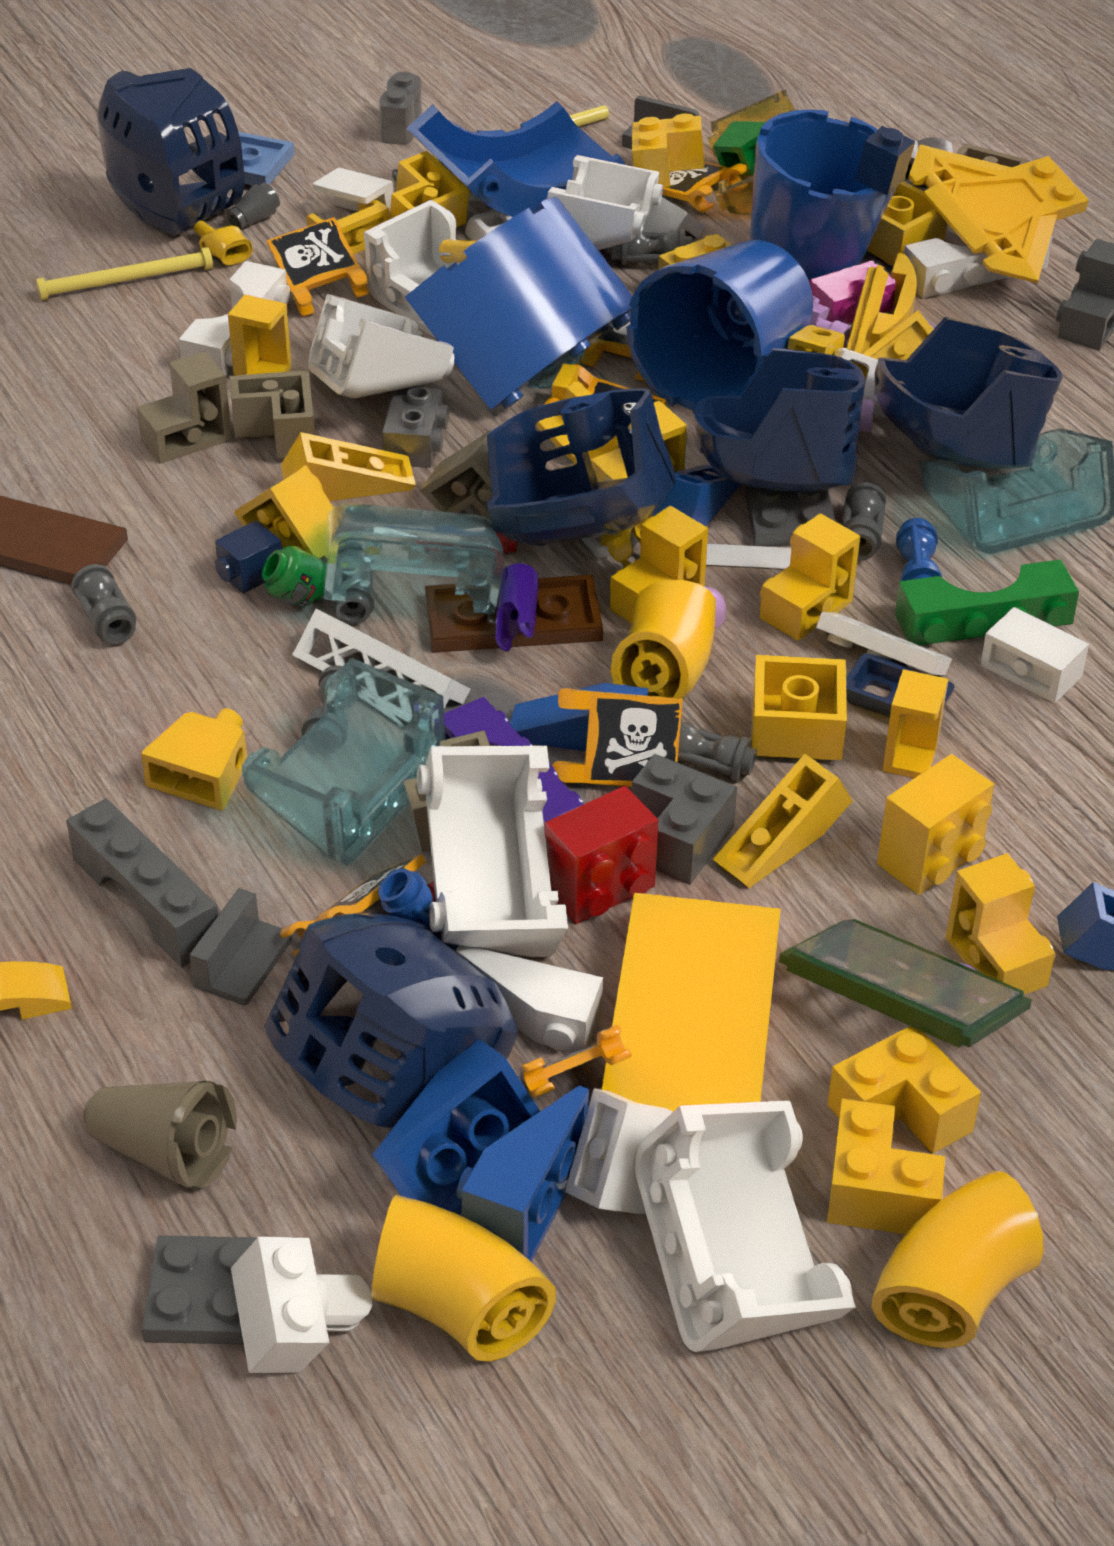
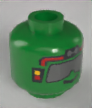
(294, 576)

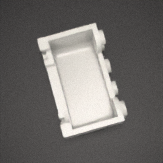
(405, 254)

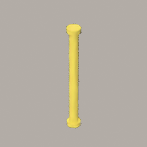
(124, 273)

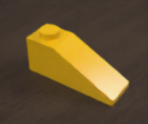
(349, 468)
(785, 822)

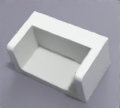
(1034, 654)

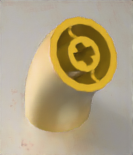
(667, 639)
(959, 1262)
(460, 1279)

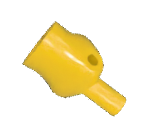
(224, 243)

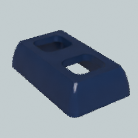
(881, 673)

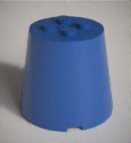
(809, 190)
(715, 319)

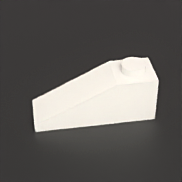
(545, 1000)

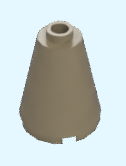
(166, 1127)

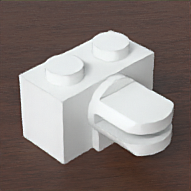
(289, 1306)

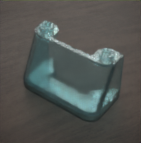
(1057, 495)
(412, 542)
(350, 767)

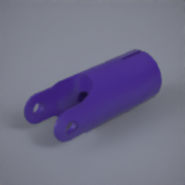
(516, 604)

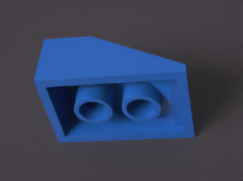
(452, 1123)
(525, 1174)

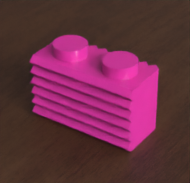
(842, 292)

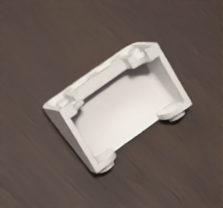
(609, 199)
(373, 351)
(491, 849)
(732, 1226)

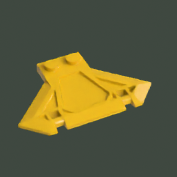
(999, 206)

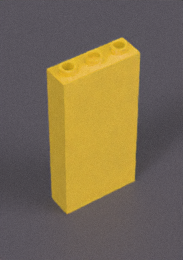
(694, 1002)

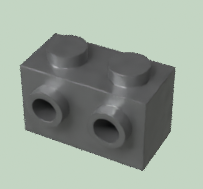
(416, 424)

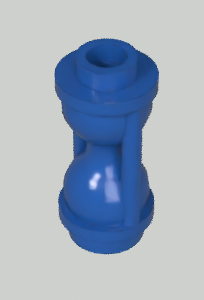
(917, 545)
(408, 897)

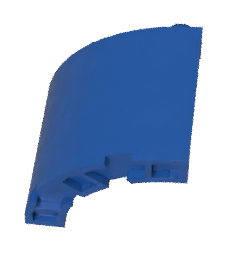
(510, 167)
(522, 301)

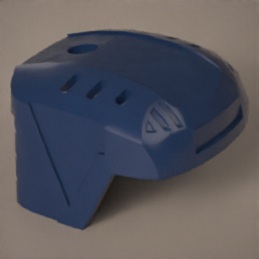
(148, 150)
(970, 395)
(789, 427)
(568, 502)
(413, 999)

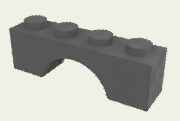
(171, 903)

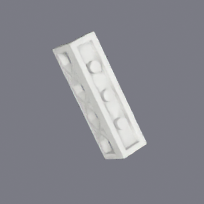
(372, 649)

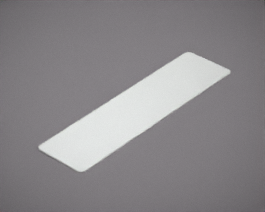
(748, 556)

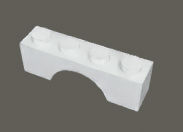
(950, 267)
(213, 333)

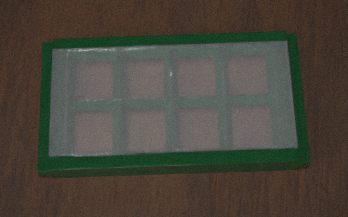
(906, 982)

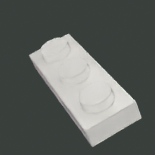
(846, 631)

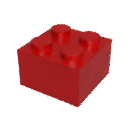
(602, 853)

